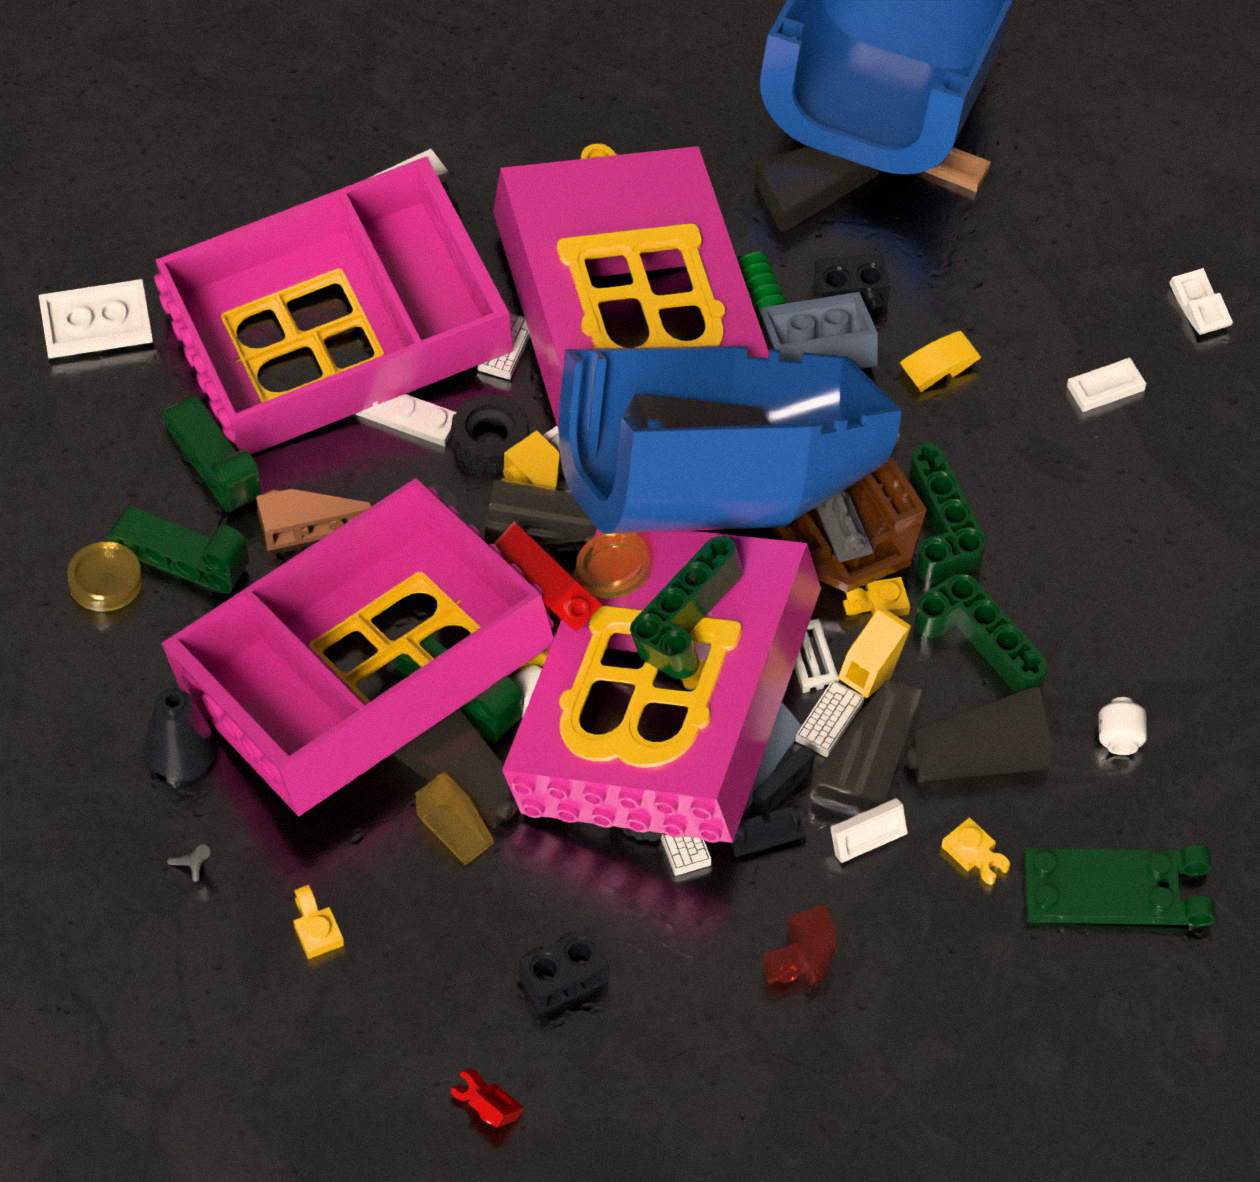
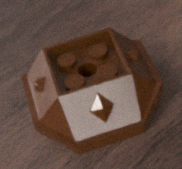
(892, 522)

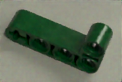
(228, 473)
(941, 509)
(183, 552)
(665, 623)
(1019, 667)
(491, 711)

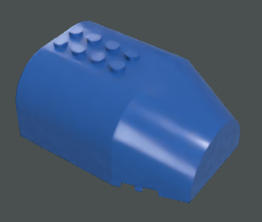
(880, 75)
(823, 437)

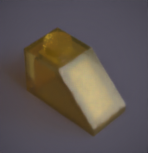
(453, 818)

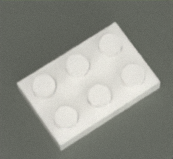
(95, 318)

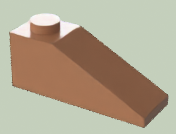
(303, 516)

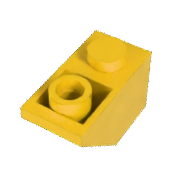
(533, 461)
(875, 653)

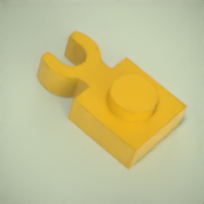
(973, 847)

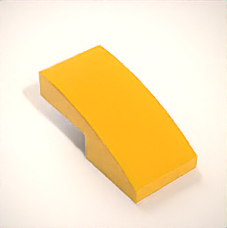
(937, 359)

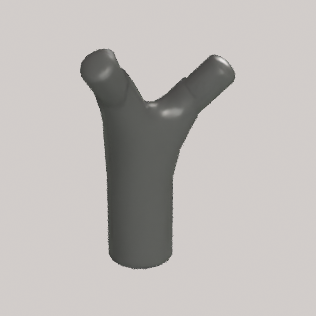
(193, 860)

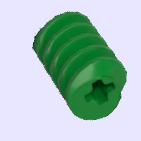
(760, 281)

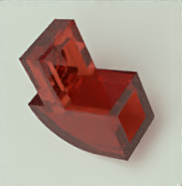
(811, 950)

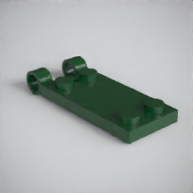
(1115, 886)

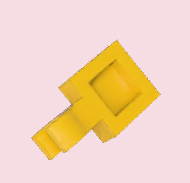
(884, 593)
(315, 928)

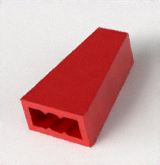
(559, 587)

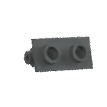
(844, 528)

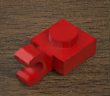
(490, 1101)

